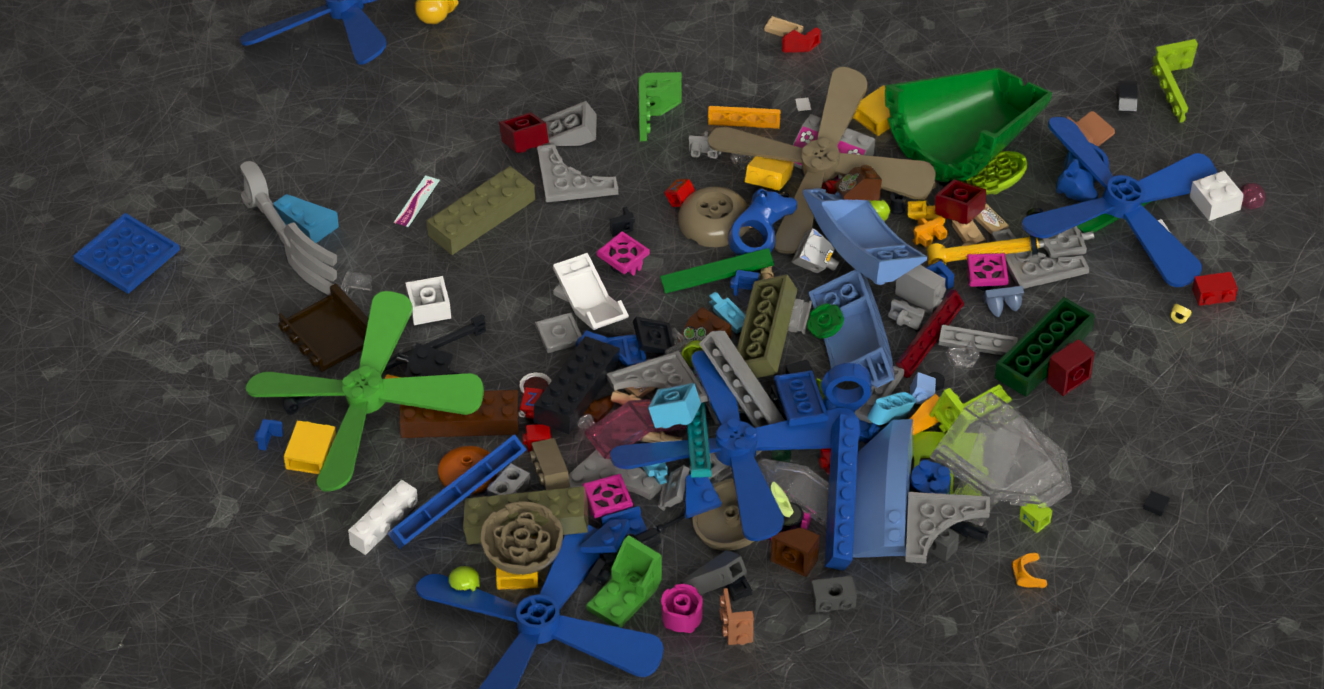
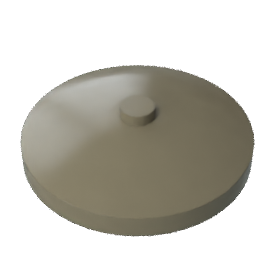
(722, 526)

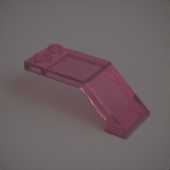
(624, 427)

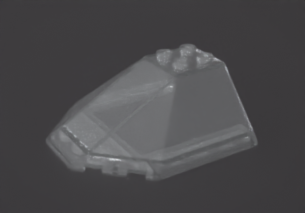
(1004, 455)

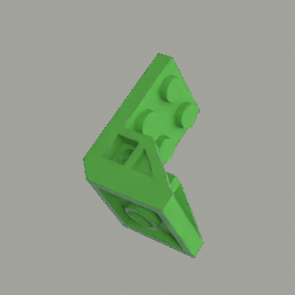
(657, 96)
(633, 581)

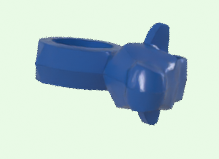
(1077, 180)
(763, 212)
(849, 399)

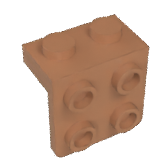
(1094, 128)
(736, 626)

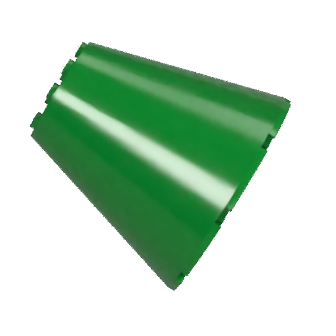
(961, 118)

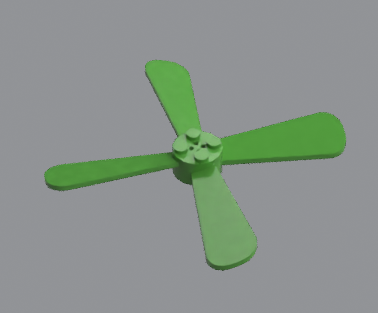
(368, 391)

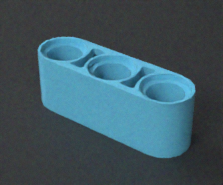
(891, 408)

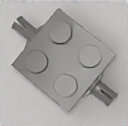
(1066, 243)

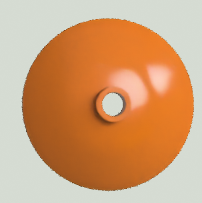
(458, 462)

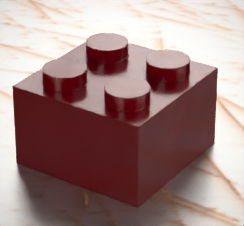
(523, 132)
(960, 201)
(1070, 367)

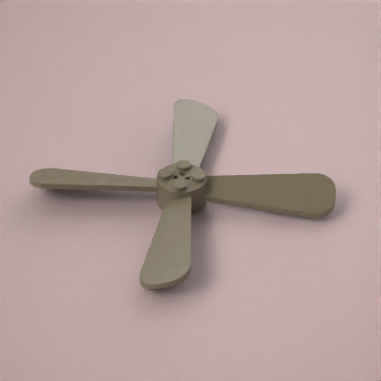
(822, 157)

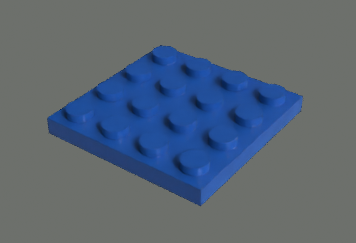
(126, 253)

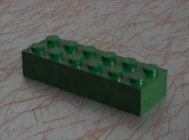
(1029, 358)

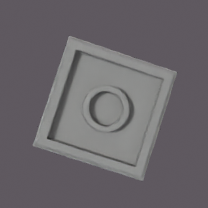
(558, 332)

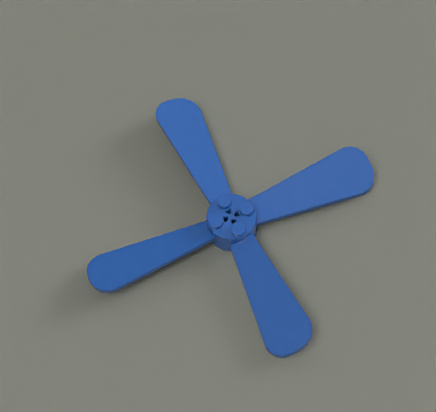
(363, 35)
(1123, 200)
(737, 447)
(540, 619)

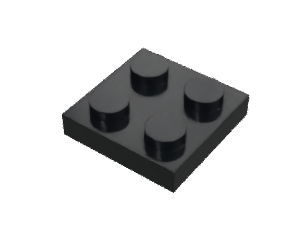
(653, 335)

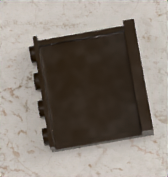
(327, 329)

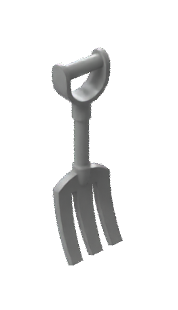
(301, 251)

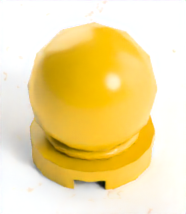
(434, 10)

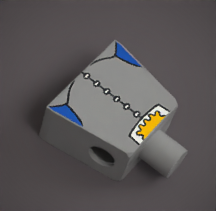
(815, 253)

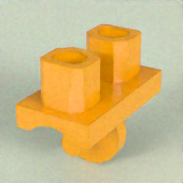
(928, 229)

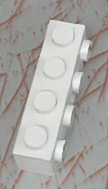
(383, 517)

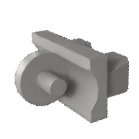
(700, 145)
(906, 314)

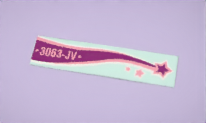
(416, 201)

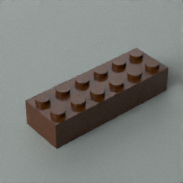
(494, 417)

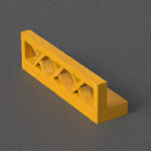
(744, 117)

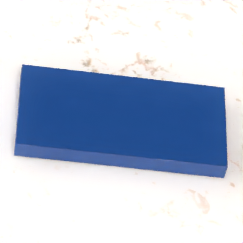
(801, 398)

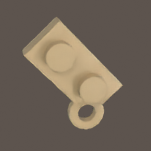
(968, 233)

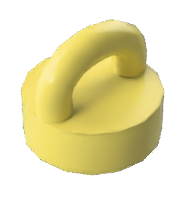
(1181, 310)

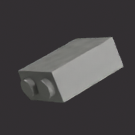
(921, 288)

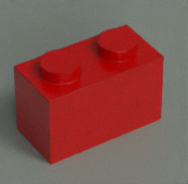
(1214, 288)

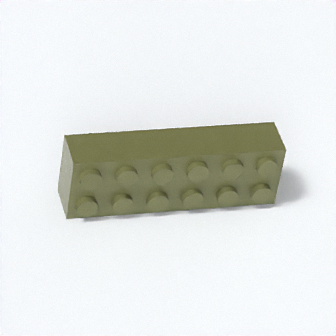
(481, 210)
(767, 324)
(566, 504)

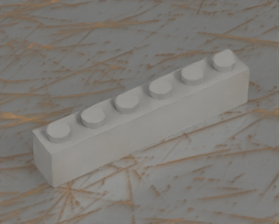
(740, 379)

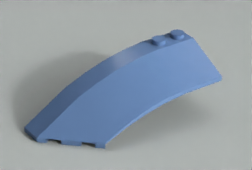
(862, 236)
(863, 335)
(883, 492)

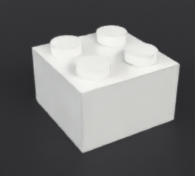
(1216, 195)
(428, 300)

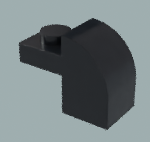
(1127, 95)

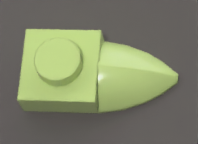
(781, 499)

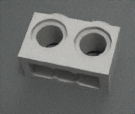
(510, 481)

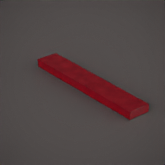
(930, 333)

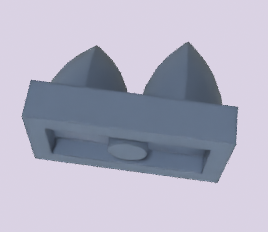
(995, 298)

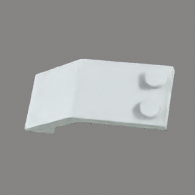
(588, 293)

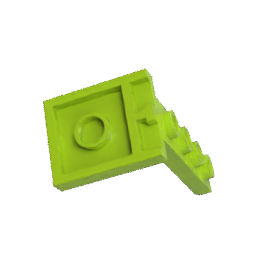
(1171, 58)
(950, 407)

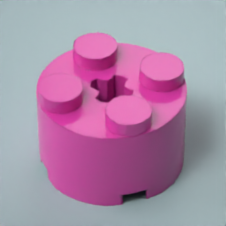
(681, 608)

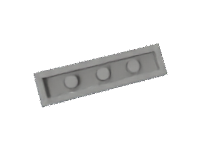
(984, 341)
(876, 393)

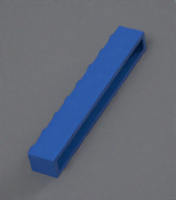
(456, 491)
(842, 492)

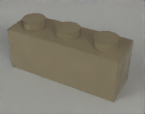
(549, 464)

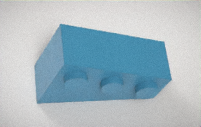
(310, 218)

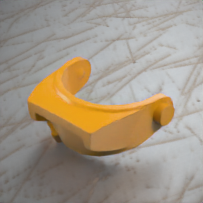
(1022, 577)

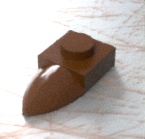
(600, 408)

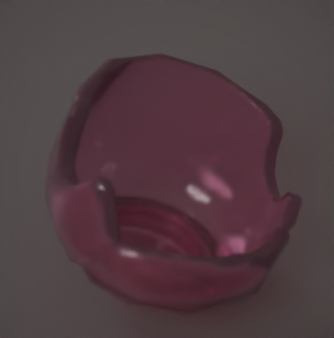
(1253, 196)

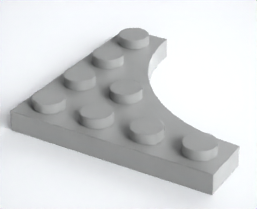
(567, 183)
(1039, 269)
(659, 373)
(597, 467)
(933, 513)

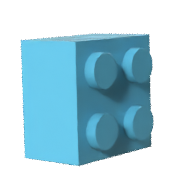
(674, 405)

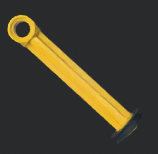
(938, 252)

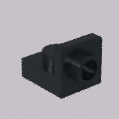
(622, 223)

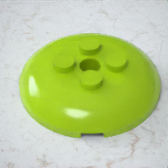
(1001, 172)

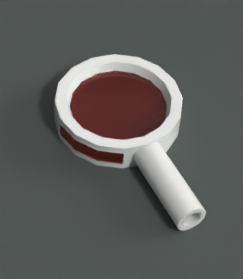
(533, 380)

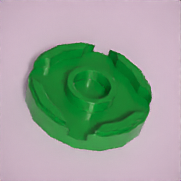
(825, 321)

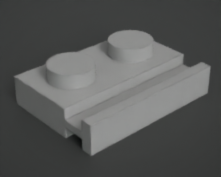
(799, 316)
(674, 489)

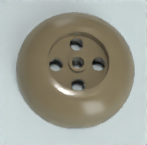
(702, 215)
(511, 552)

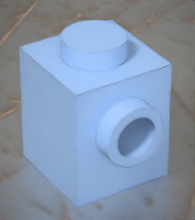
(922, 387)

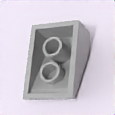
(572, 126)

